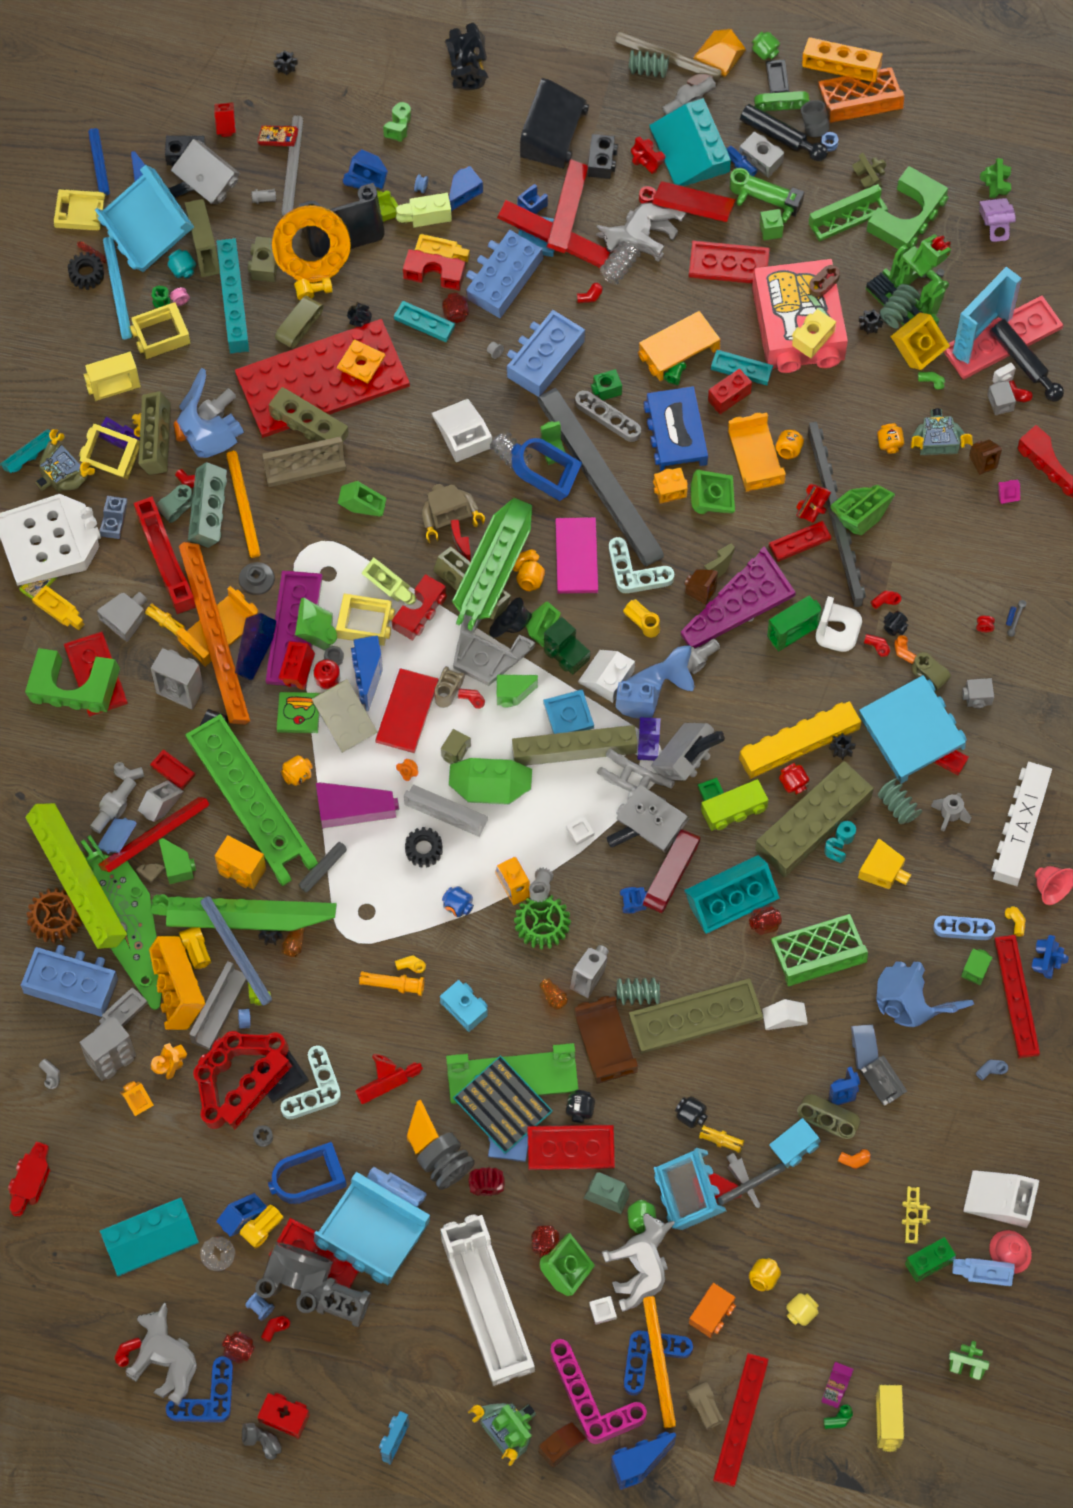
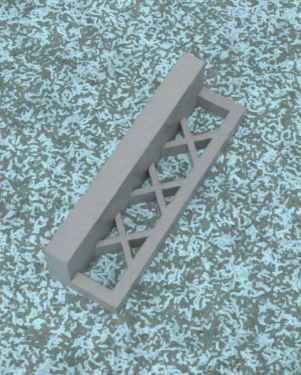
(445, 810)
(218, 1007)

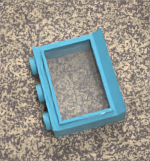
(688, 1190)

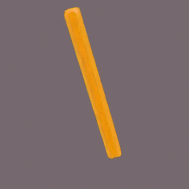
(243, 504)
(659, 1362)

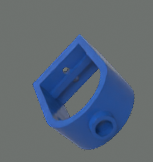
(567, 478)
(338, 1179)

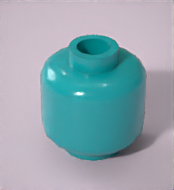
(181, 264)

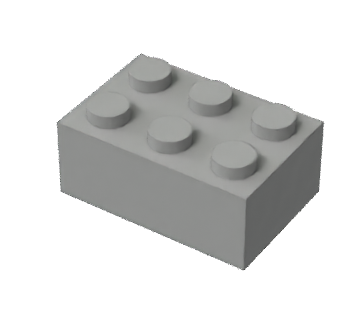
(177, 678)
(108, 1049)

